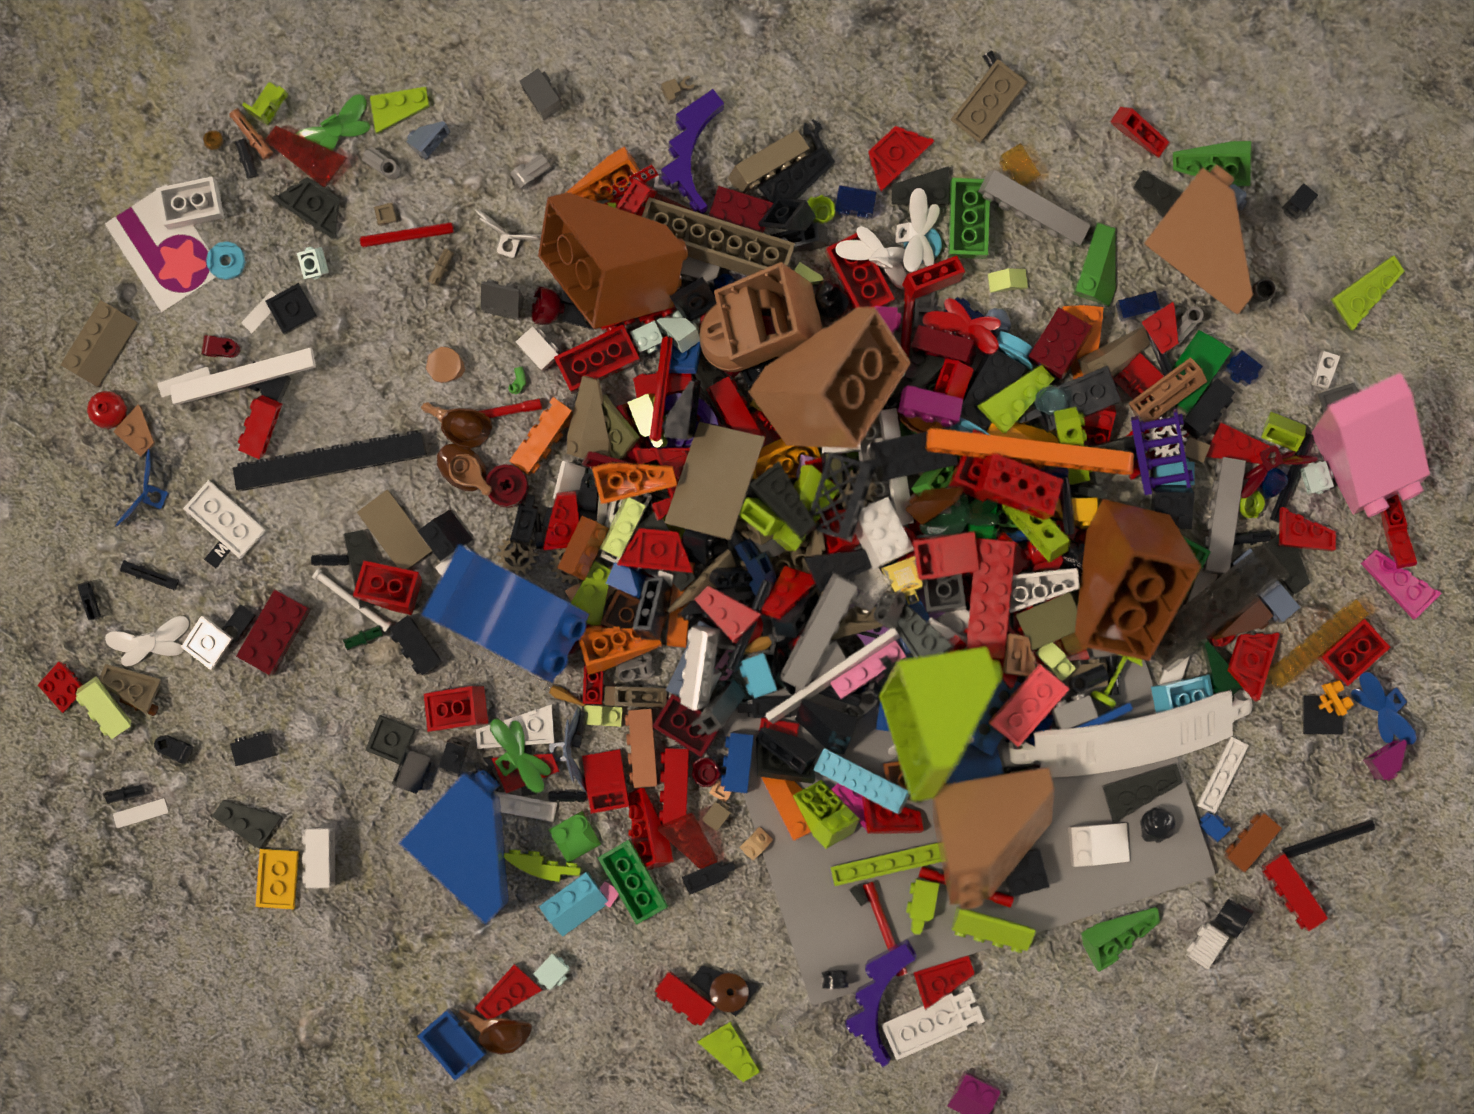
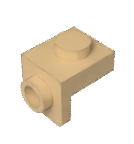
(756, 843)

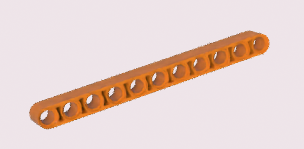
(1030, 451)

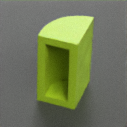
(1283, 431)
(760, 516)

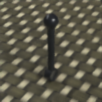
(1036, 764)

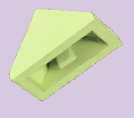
(809, 274)
(1007, 280)

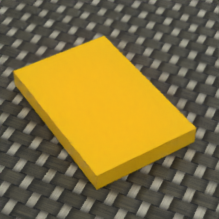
(277, 878)

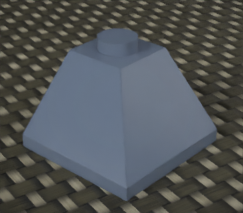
(427, 138)

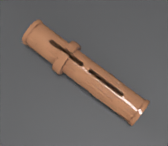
(263, 150)

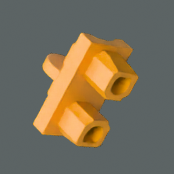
(1331, 690)

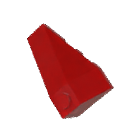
(646, 839)

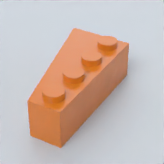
(542, 437)

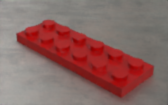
(991, 597)

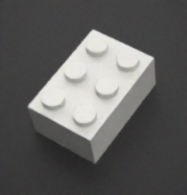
(190, 203)
(882, 534)
(319, 857)

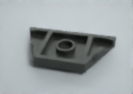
(312, 204)

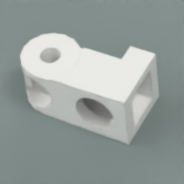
(1325, 369)

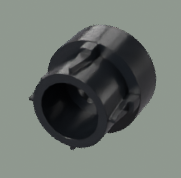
(1233, 917)

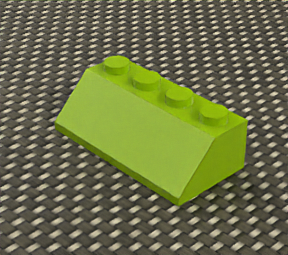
(993, 929)

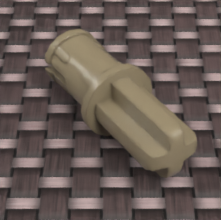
(441, 267)

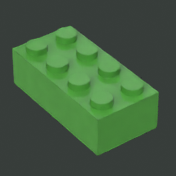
(968, 220)

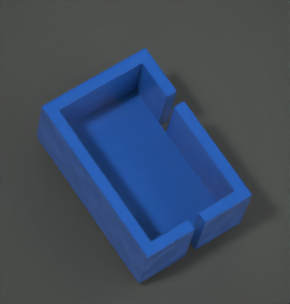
(451, 1044)

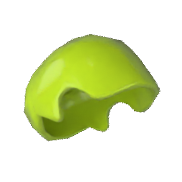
(823, 208)
(1252, 505)

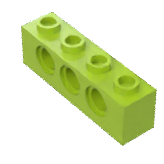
(1066, 420)
(1039, 533)

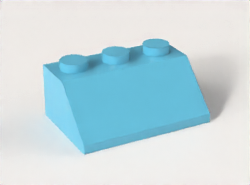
(574, 904)

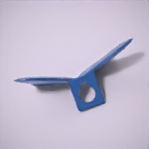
(143, 497)
(1389, 721)

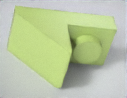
(1055, 661)
(603, 715)

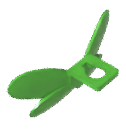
(342, 125)
(513, 742)

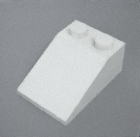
(1098, 844)

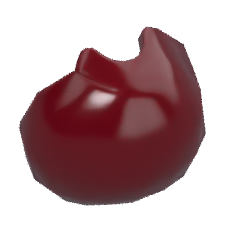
(706, 772)

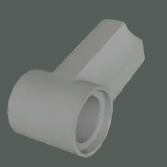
(380, 163)
(527, 173)
(1186, 325)

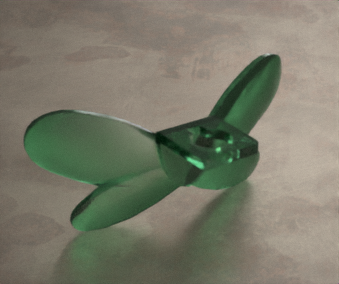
(952, 523)

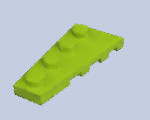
(1359, 297)
(1010, 403)

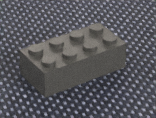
(944, 593)

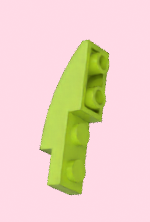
(533, 864)

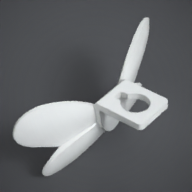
(921, 222)
(504, 237)
(871, 249)
(158, 642)

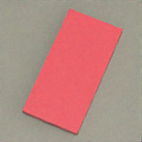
(1029, 705)

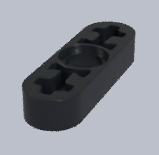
(741, 581)

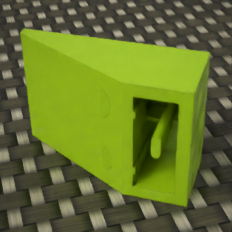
(825, 814)

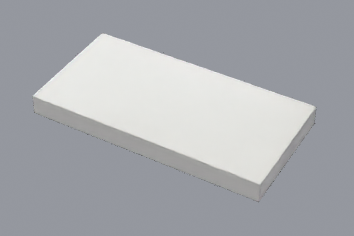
(224, 519)

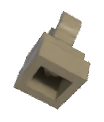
(672, 89)

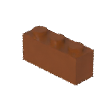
(583, 548)
(1252, 841)

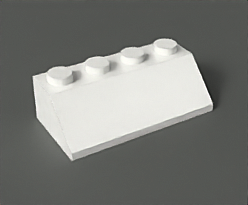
(699, 667)

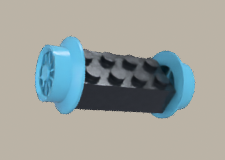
(991, 377)

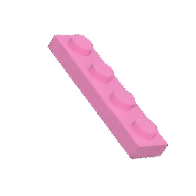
(866, 670)

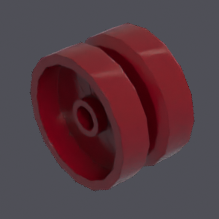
(511, 496)

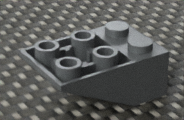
(501, 300)

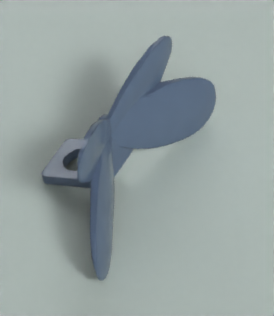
(567, 756)

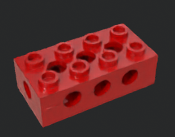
(1018, 486)

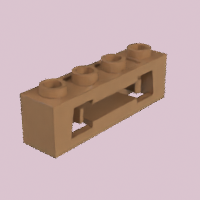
(1168, 391)

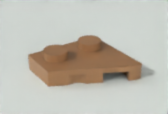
(135, 432)
(1018, 656)

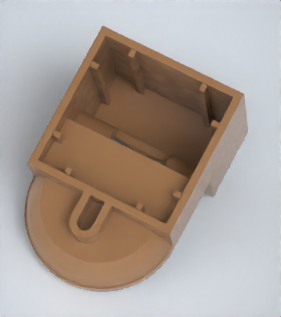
(734, 327)

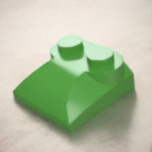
(574, 836)

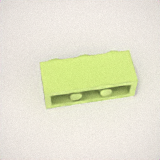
(622, 527)
(103, 708)

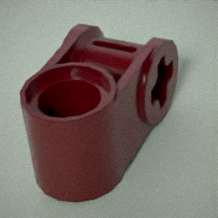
(217, 347)

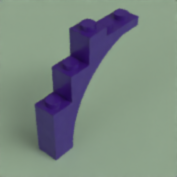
(692, 122)
(865, 1020)

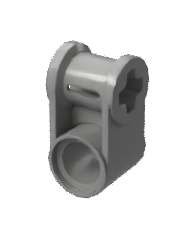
(635, 668)

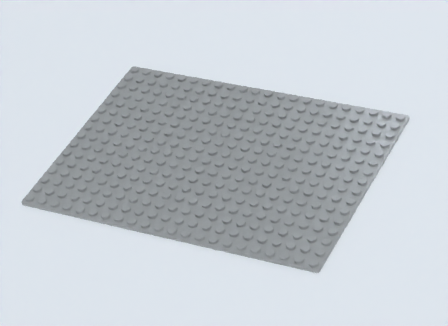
(839, 934)

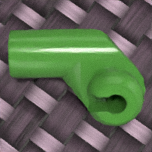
(520, 381)

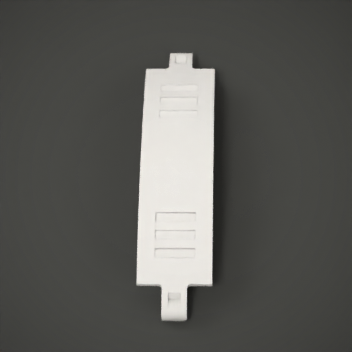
(1135, 740)

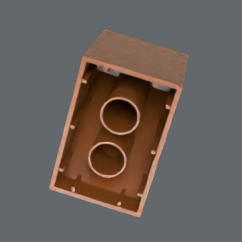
(610, 259)
(1131, 579)

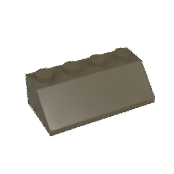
(99, 343)

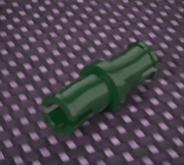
(363, 637)

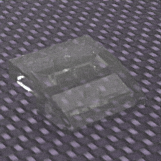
(870, 587)

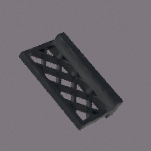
(857, 497)

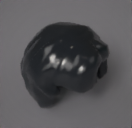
(831, 300)
(1157, 825)

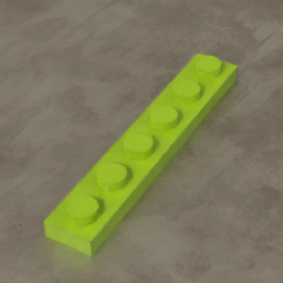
(885, 864)

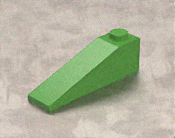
(1230, 156)
(1098, 273)

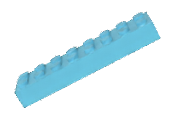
(862, 781)

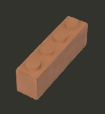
(642, 748)

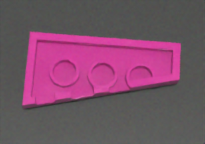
(1404, 588)

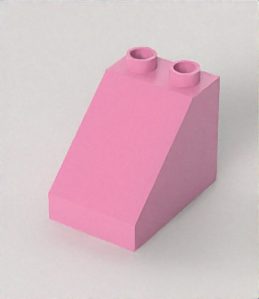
(1374, 446)

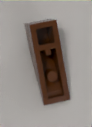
(931, 502)
(1254, 618)

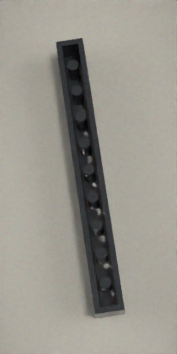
(329, 462)

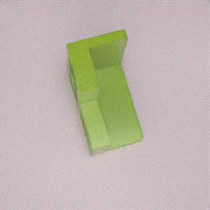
(267, 103)

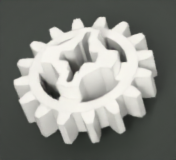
(1157, 435)

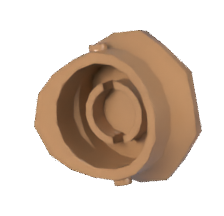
(445, 365)

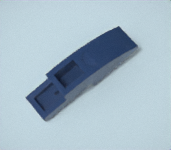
(757, 564)

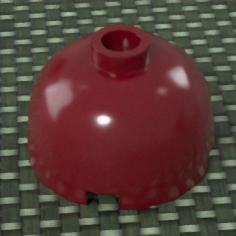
(547, 306)

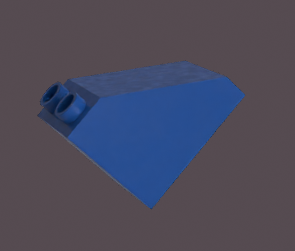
(464, 844)

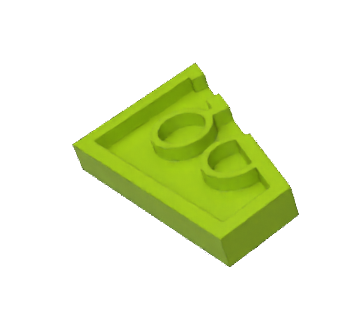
(396, 106)
(593, 593)
(730, 1051)

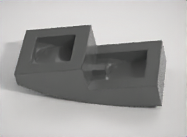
(922, 306)

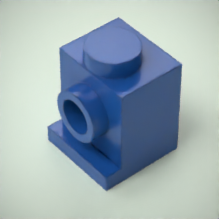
(1214, 826)

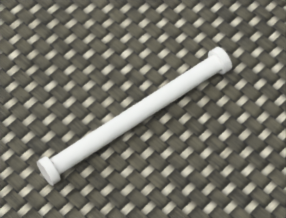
(353, 601)

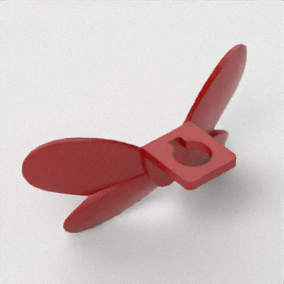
(959, 321)

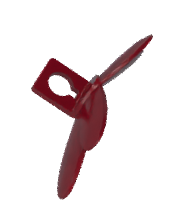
(1258, 473)

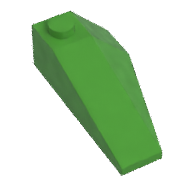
(1110, 938)

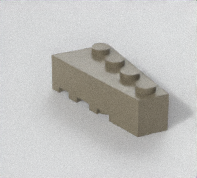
(768, 162)

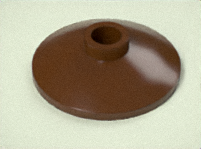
(719, 995)

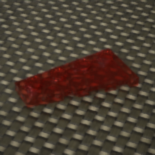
(309, 156)

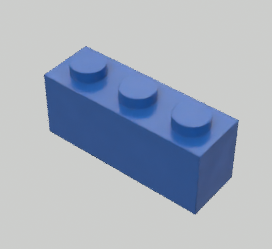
(737, 762)

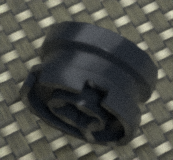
(834, 979)

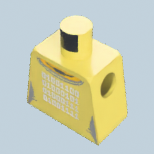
(904, 578)

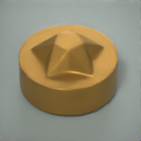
(213, 140)

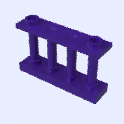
(1143, 445)

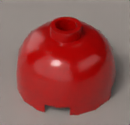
(106, 409)

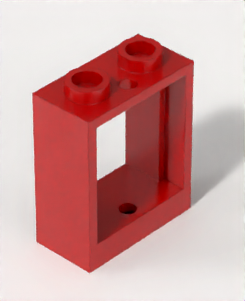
(635, 196)

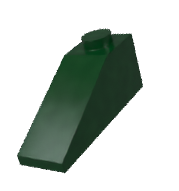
(1217, 668)

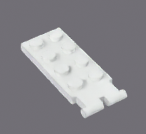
(924, 1028)

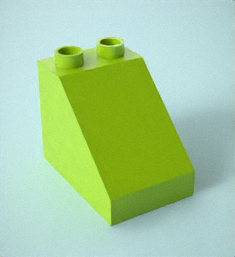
(933, 711)

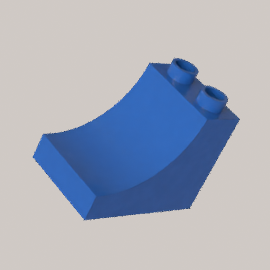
(506, 614)

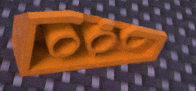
(607, 173)
(1092, 315)
(624, 480)
(612, 646)
(782, 795)

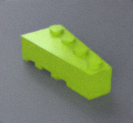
(806, 488)

